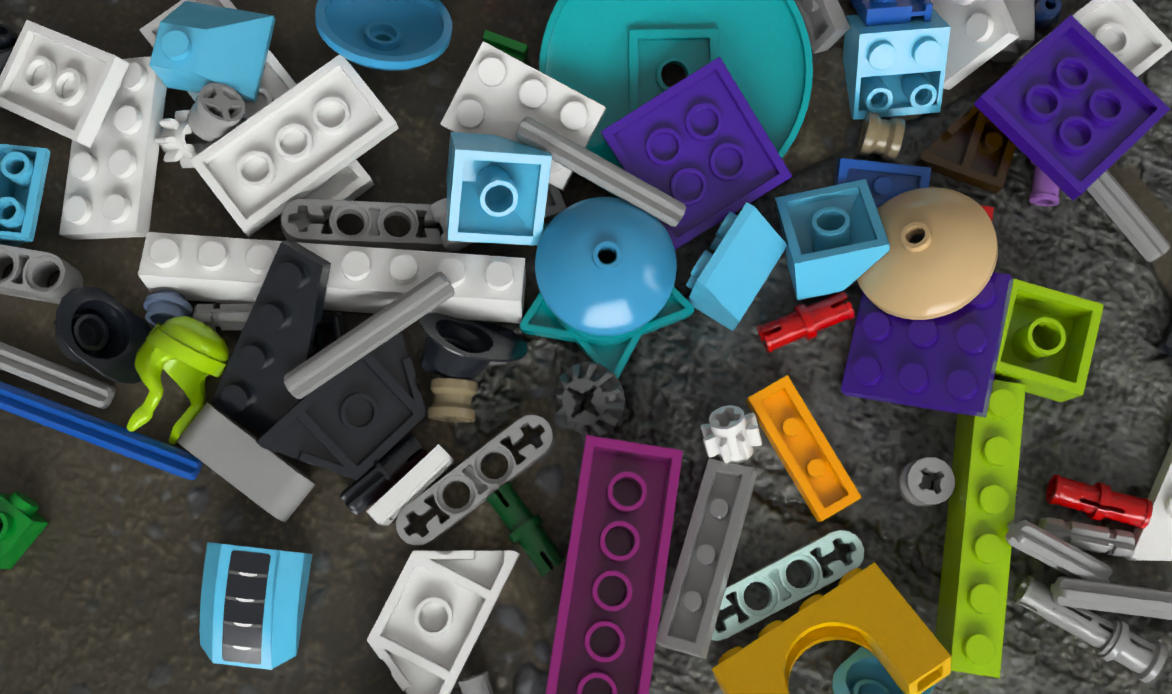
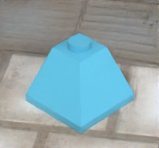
(212, 45)
(495, 190)
(830, 237)

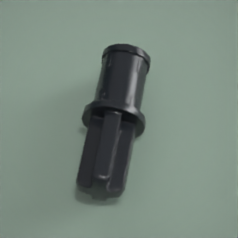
(383, 475)

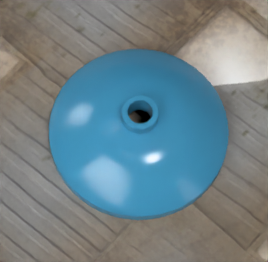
(385, 32)
(598, 295)

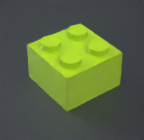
(1048, 341)

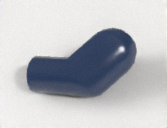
(1047, 12)

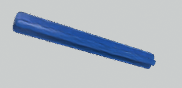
(99, 432)

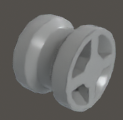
(215, 111)
(916, 486)

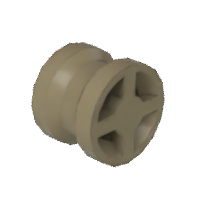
(880, 137)
(452, 400)

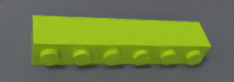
(975, 543)

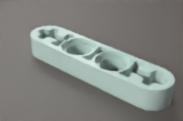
(780, 590)

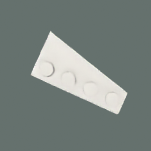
(976, 34)

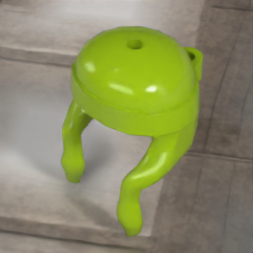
(188, 355)

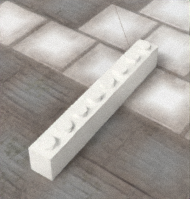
(358, 276)

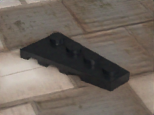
(275, 338)

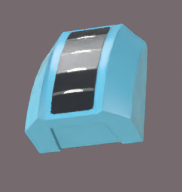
(252, 604)

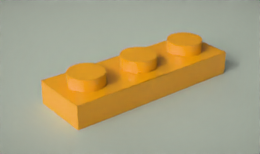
(803, 449)

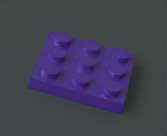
(1071, 107)
(699, 148)
(934, 361)

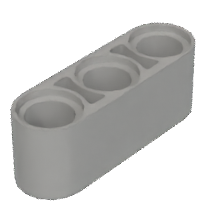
(32, 273)
(244, 464)

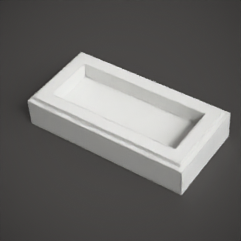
(411, 486)

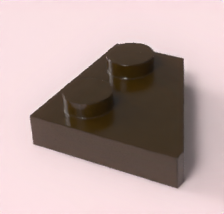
(971, 152)

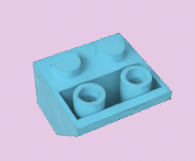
(895, 66)
(21, 191)
(742, 260)

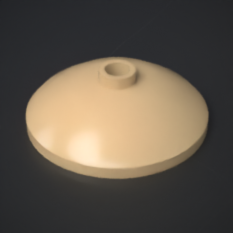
(940, 270)

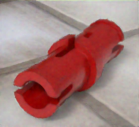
(805, 321)
(1099, 501)

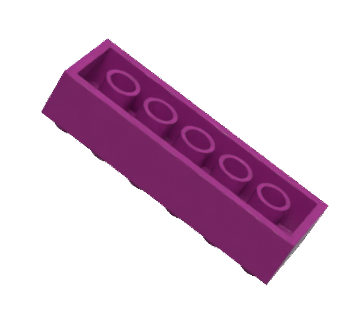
(615, 569)

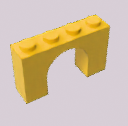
(859, 610)

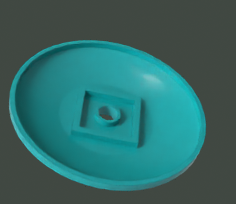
(620, 47)

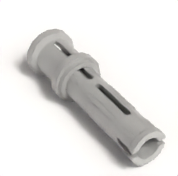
(1110, 638)

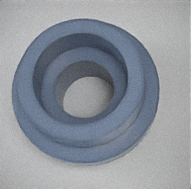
(165, 305)

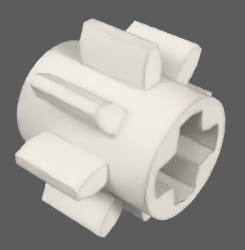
(173, 140)
(731, 434)

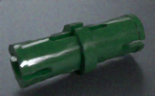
(525, 528)

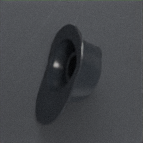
(100, 333)
(466, 347)

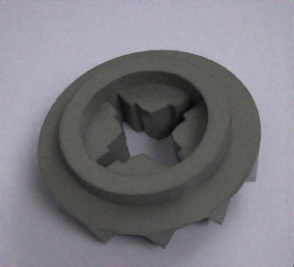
(607, 399)

